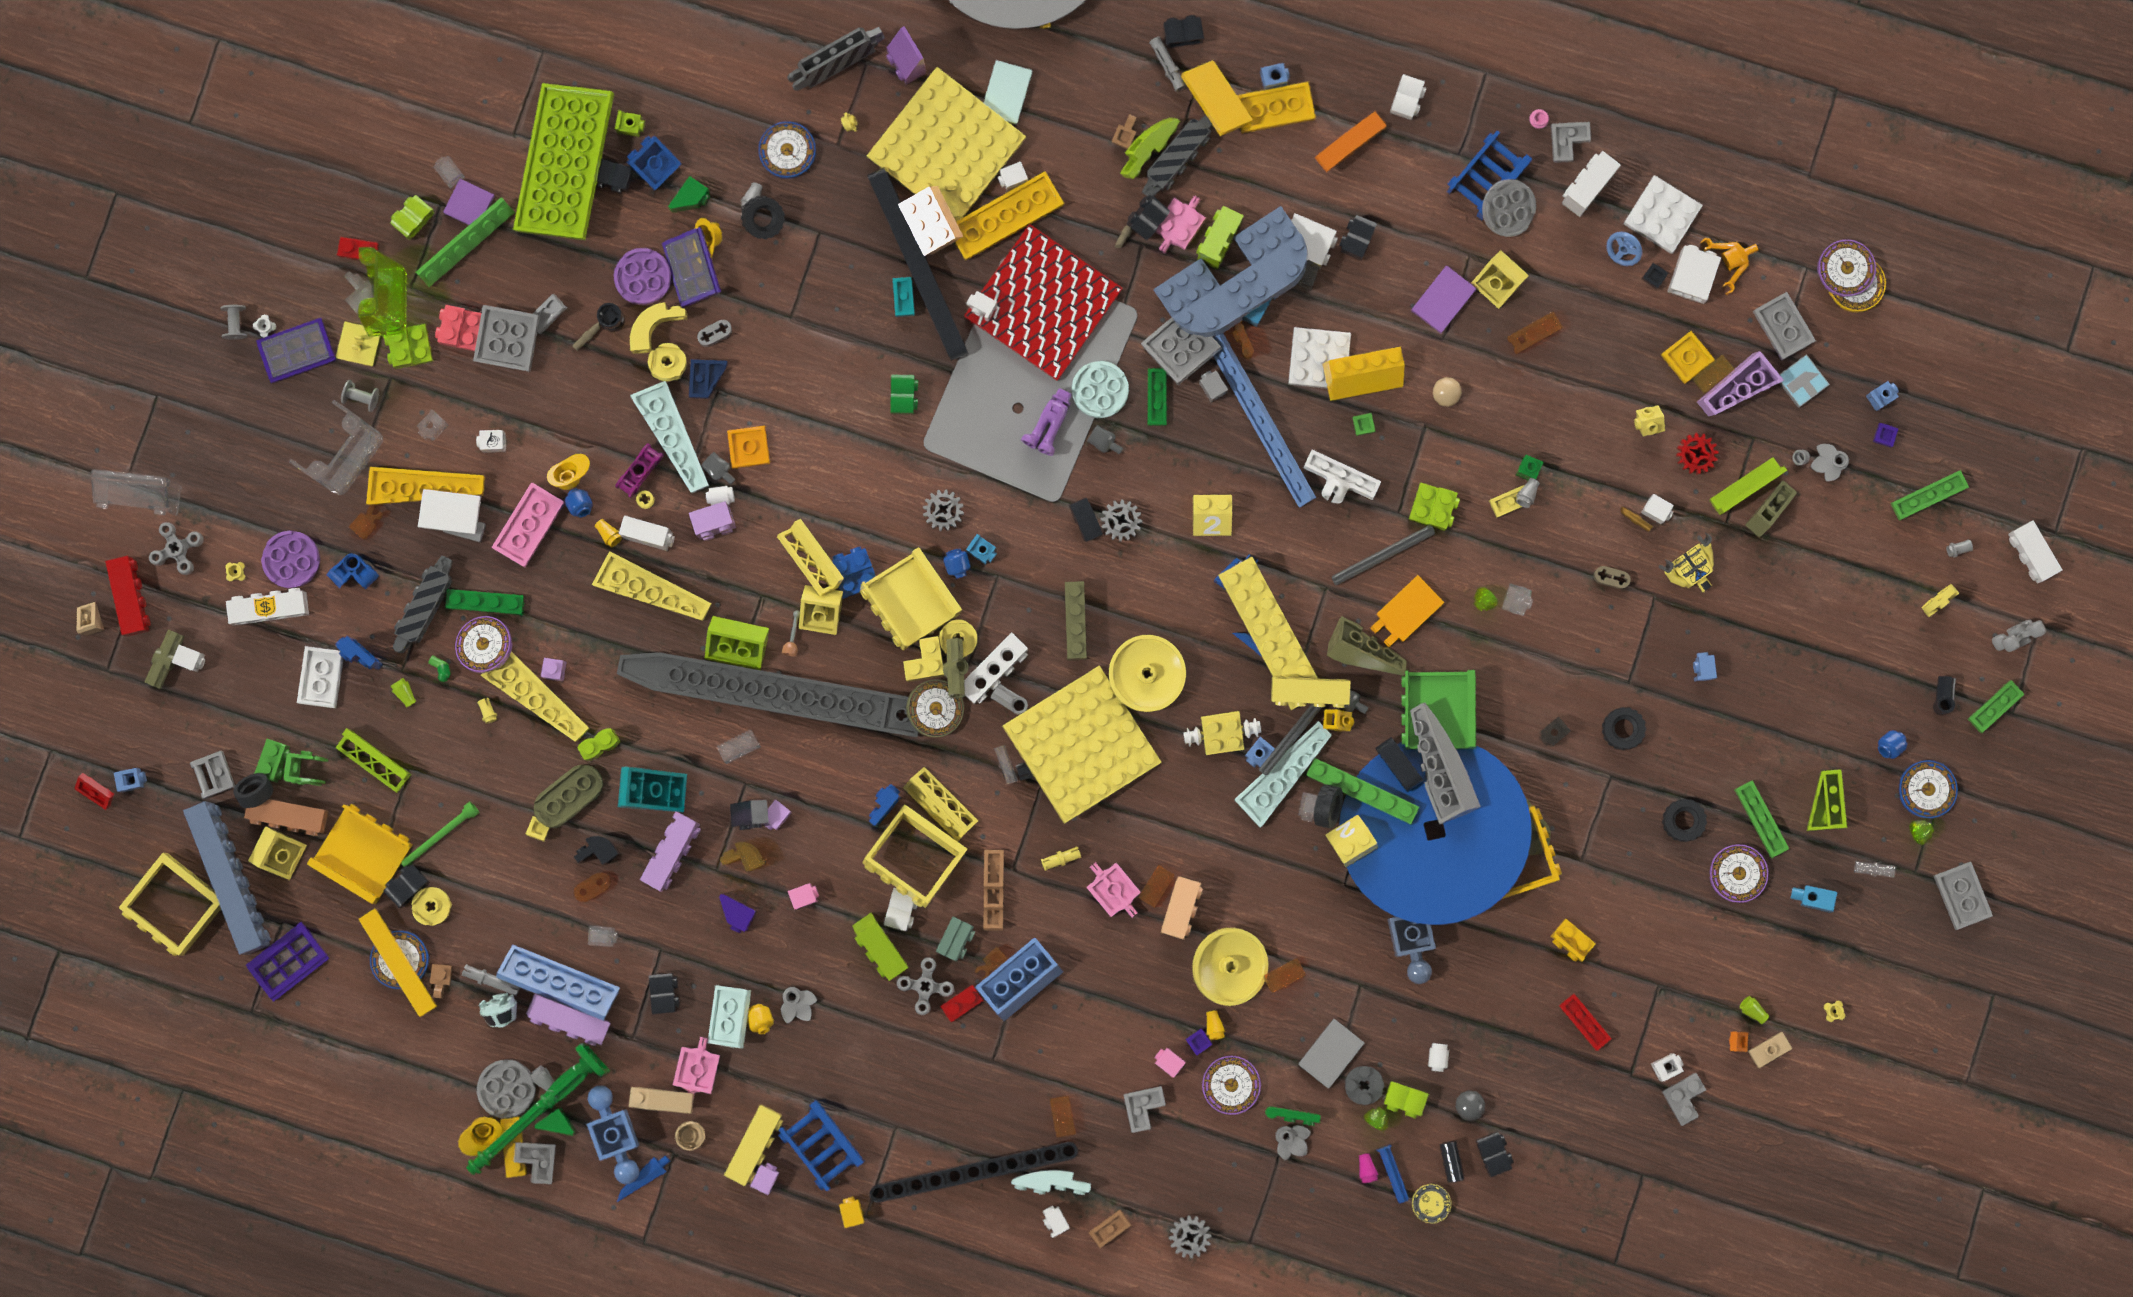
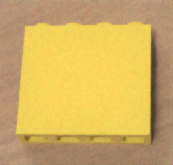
(910, 599)

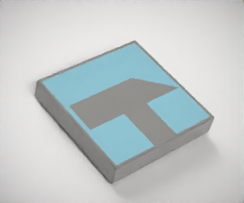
(1803, 381)

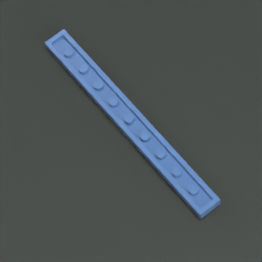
(1262, 423)

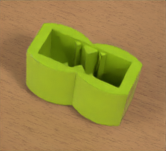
(411, 217)
(594, 747)
(1406, 1099)

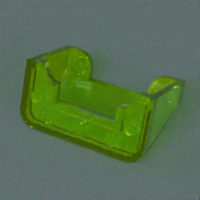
(387, 310)

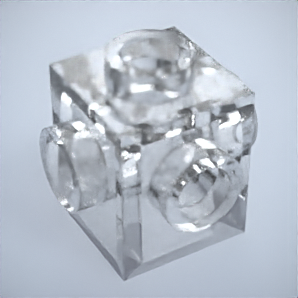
(1517, 599)

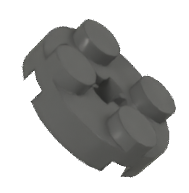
(1364, 1096)

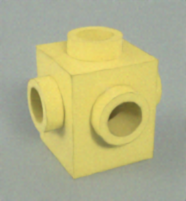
(1650, 420)

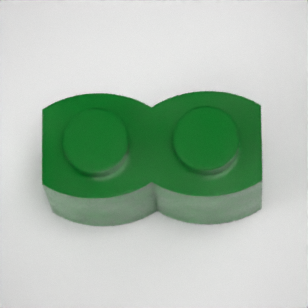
(903, 394)

